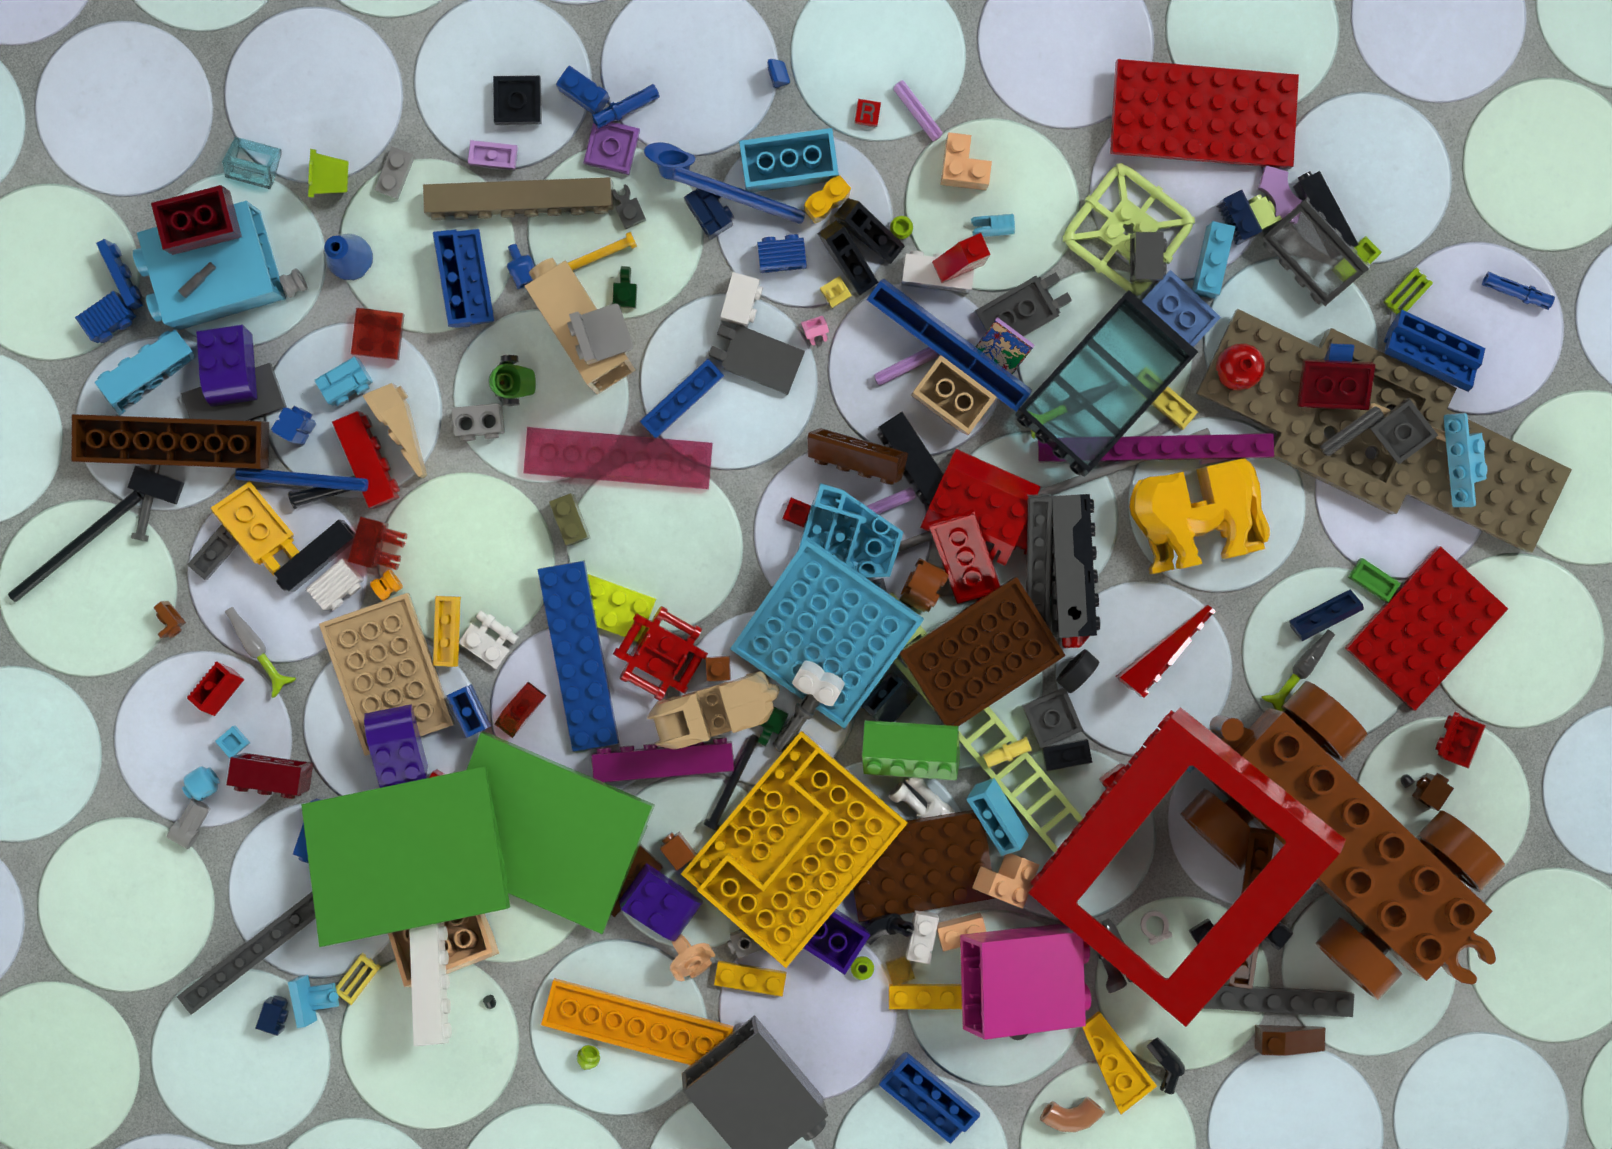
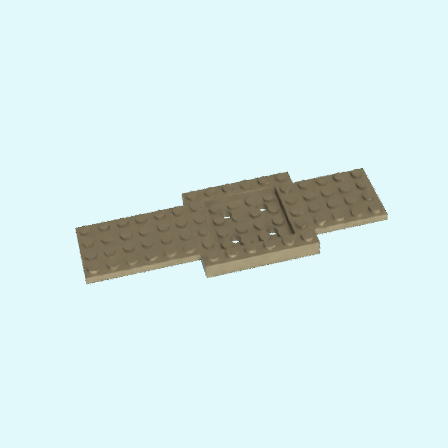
(1509, 503)

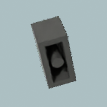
(1147, 256)

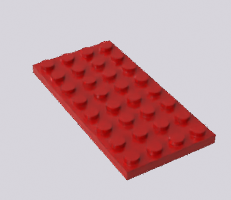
(1204, 114)

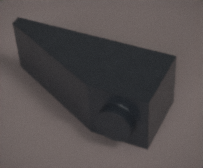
(869, 229)
(848, 257)

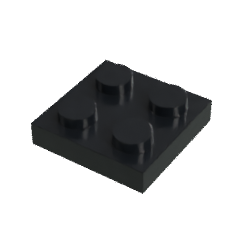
(517, 100)

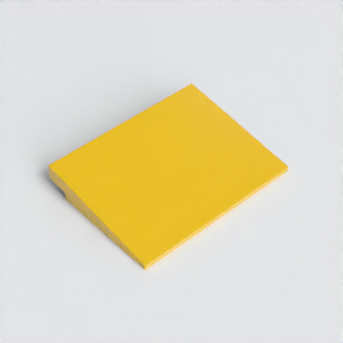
(793, 849)

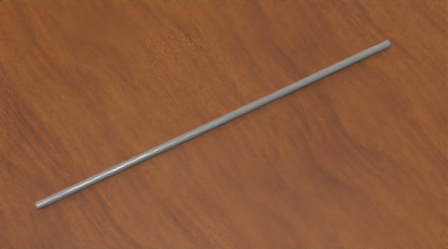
(1054, 489)

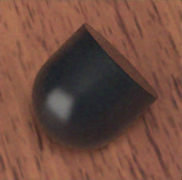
(1407, 780)
(489, 1002)

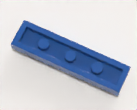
(682, 398)

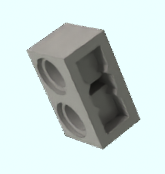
(478, 416)

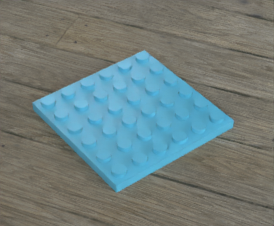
(831, 618)

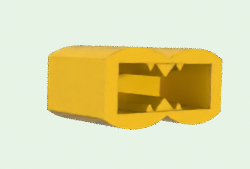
(822, 202)

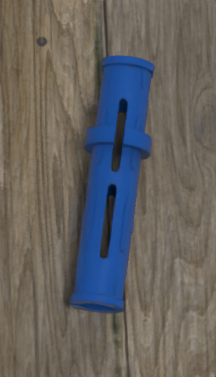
(617, 110)
(1517, 290)

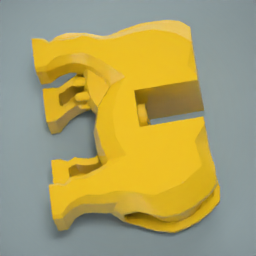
(1228, 505)

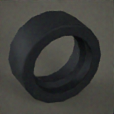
(1077, 671)

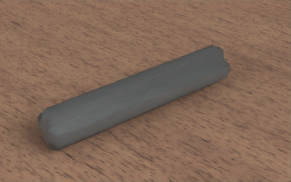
(1352, 431)

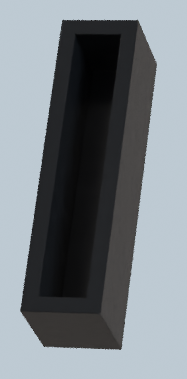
(920, 465)

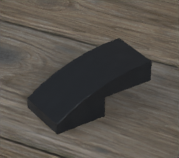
(155, 485)

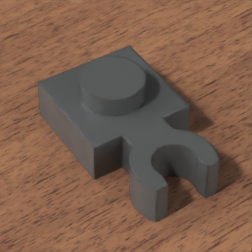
(628, 210)

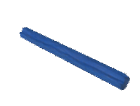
(738, 195)
(302, 479)

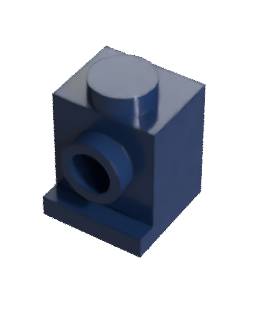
(273, 1015)

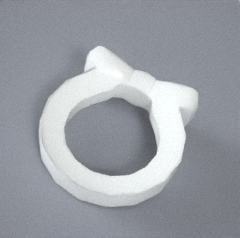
(1165, 933)

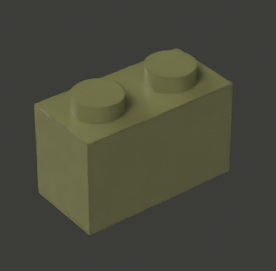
(569, 519)

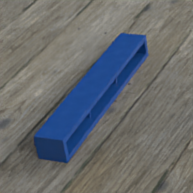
(949, 344)

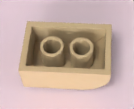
(953, 395)

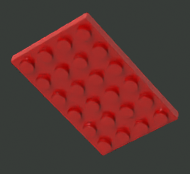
(1426, 628)

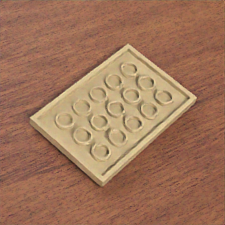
(386, 665)

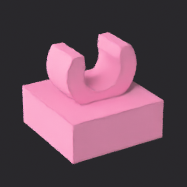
(815, 327)

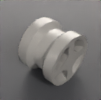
(293, 282)

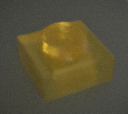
(900, 970)

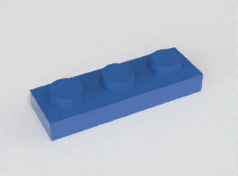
(120, 274)

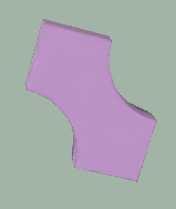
(1275, 185)

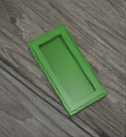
(1374, 580)

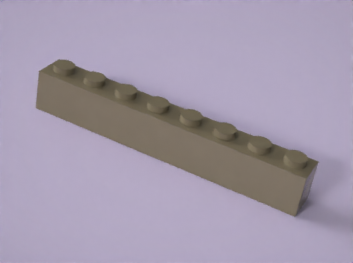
(518, 197)

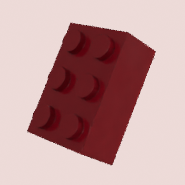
(196, 220)
(269, 775)

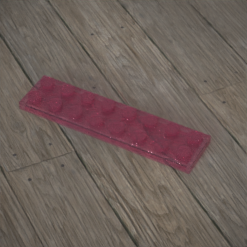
(618, 458)

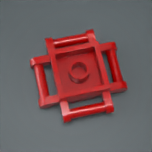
(660, 653)

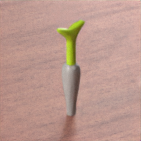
(257, 649)

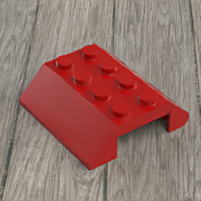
(994, 495)

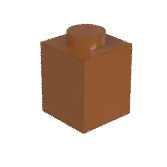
(718, 668)
(677, 850)

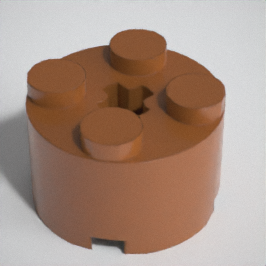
(922, 586)

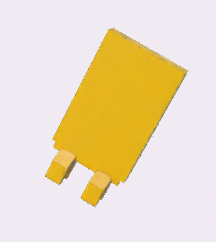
(255, 526)

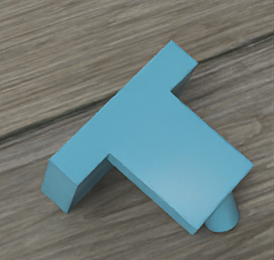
(310, 998)

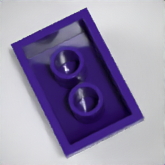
(227, 365)
(395, 746)
(659, 903)
(838, 941)

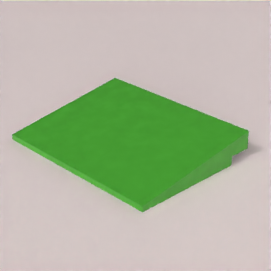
(561, 831)
(404, 856)

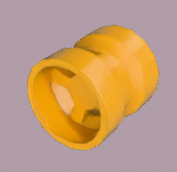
(386, 585)

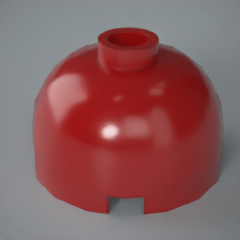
(1240, 366)

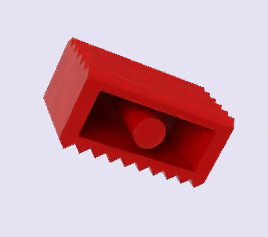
(215, 688)

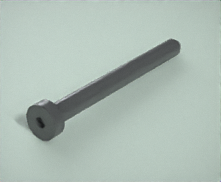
(145, 513)

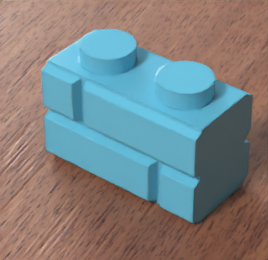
(344, 381)

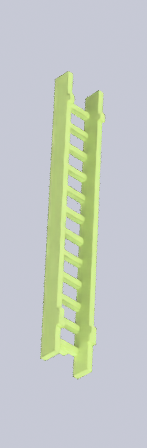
(1008, 738)

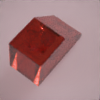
(520, 709)

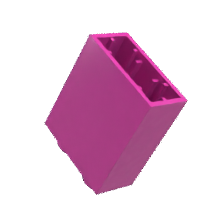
(1023, 981)

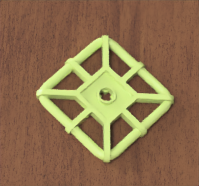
(1125, 214)

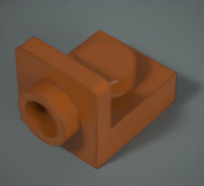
(168, 615)

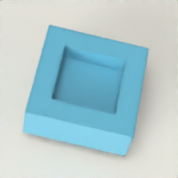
(232, 741)

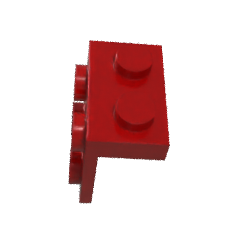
(1460, 740)

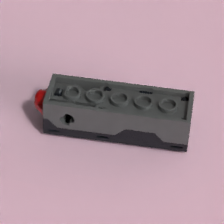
(1073, 570)

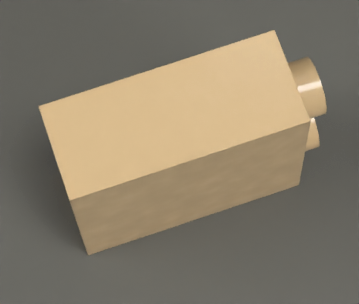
(557, 295)

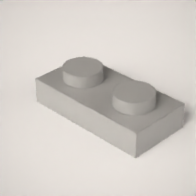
(394, 172)

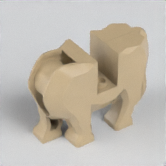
(714, 711)

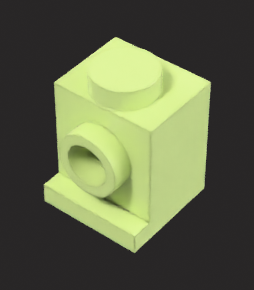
(1264, 211)

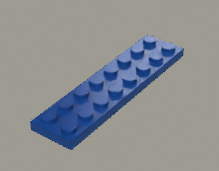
(578, 655)

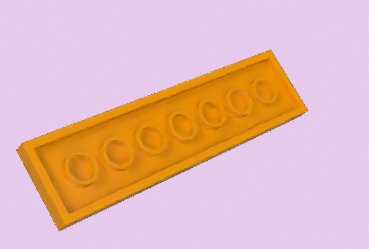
(631, 1023)

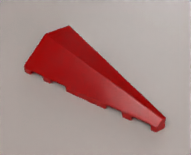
(1152, 664)

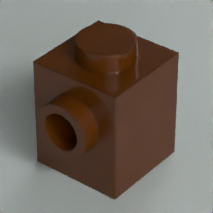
(1432, 790)

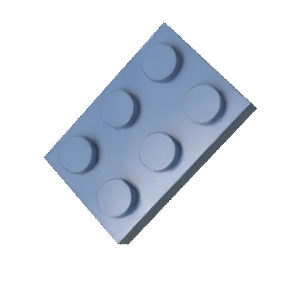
(1181, 308)

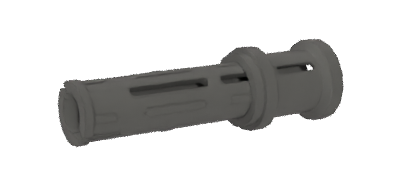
(803, 711)

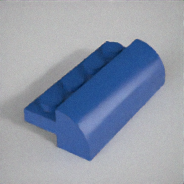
(463, 277)
(1434, 350)
(929, 1098)

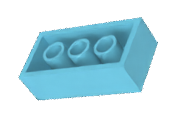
(789, 160)

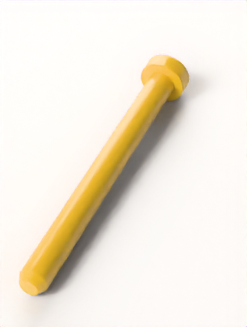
(603, 252)

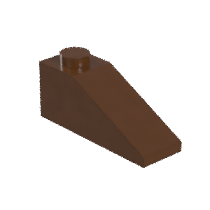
(1289, 1039)

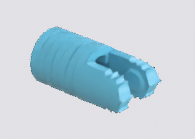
(994, 225)

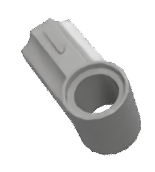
(186, 828)

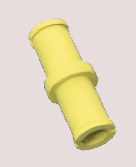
(1007, 752)

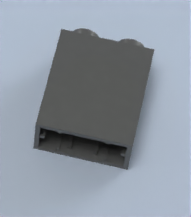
(754, 1092)

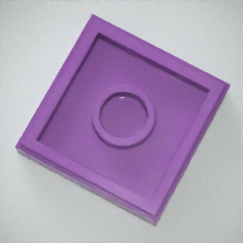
(612, 147)

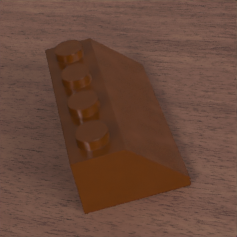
(857, 455)

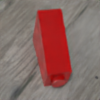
(962, 258)

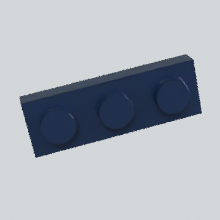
(1326, 615)

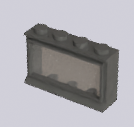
(1315, 253)

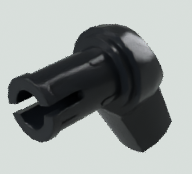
(887, 925)
(1170, 1061)

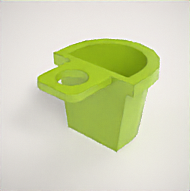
(326, 174)

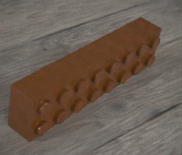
(170, 441)

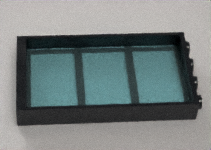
(1105, 384)

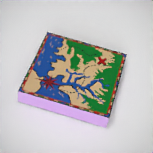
(1005, 345)

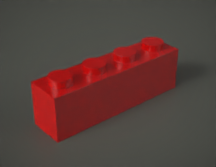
(366, 459)

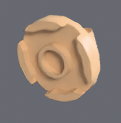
(691, 959)

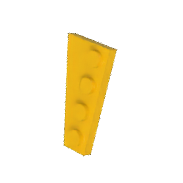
(1120, 1068)

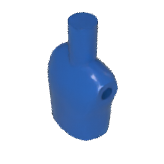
(520, 267)

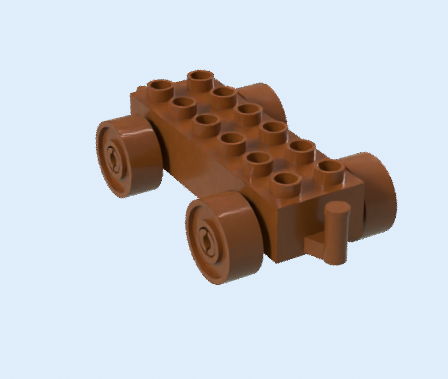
(1394, 884)

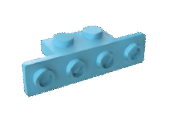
(1465, 459)

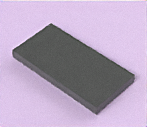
(268, 400)

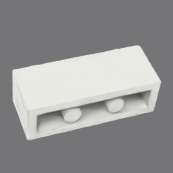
(920, 272)

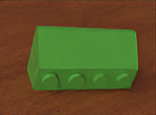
(911, 750)

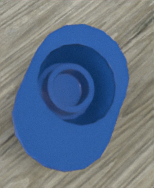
(668, 157)

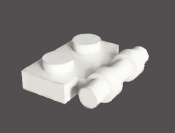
(484, 645)

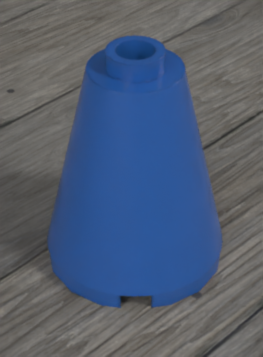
(348, 256)

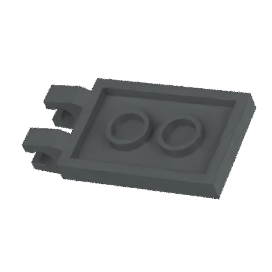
(1025, 306)
(759, 358)

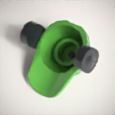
(511, 381)

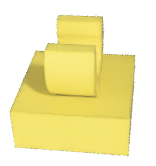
(835, 292)

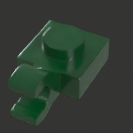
(624, 292)
(773, 724)

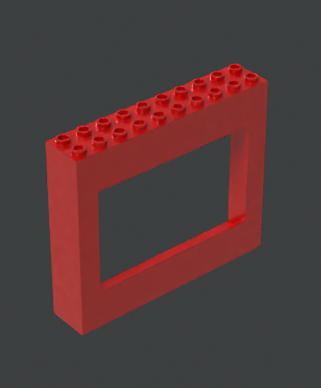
(1124, 807)

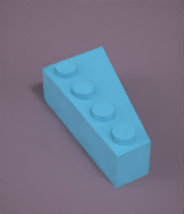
(144, 370)

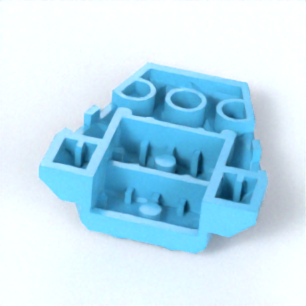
(852, 532)

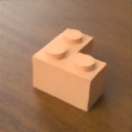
(959, 169)
(1011, 881)
(950, 930)

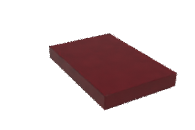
(1336, 384)

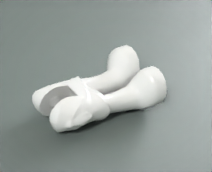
(935, 804)

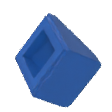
(778, 73)
(1340, 352)

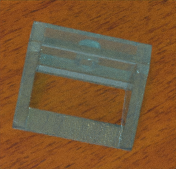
(249, 171)

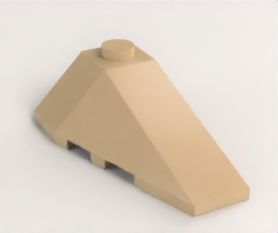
(392, 409)

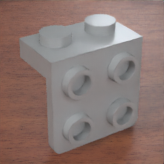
(600, 333)

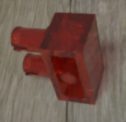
(369, 542)

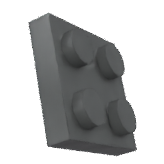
(1403, 431)
(1052, 717)

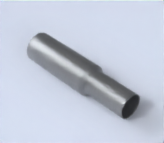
(196, 280)

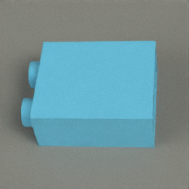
(242, 278)

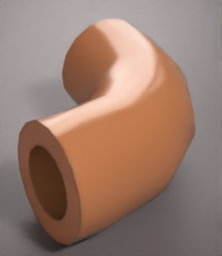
(1072, 1119)

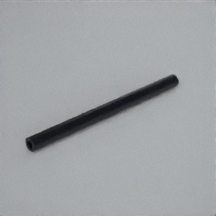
(75, 546)

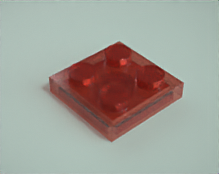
(377, 334)

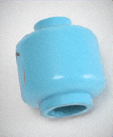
(200, 783)

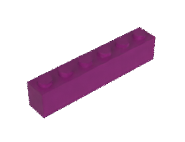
(662, 761)

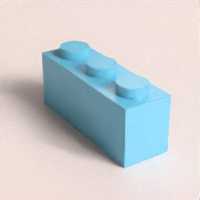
(1213, 259)
(997, 817)

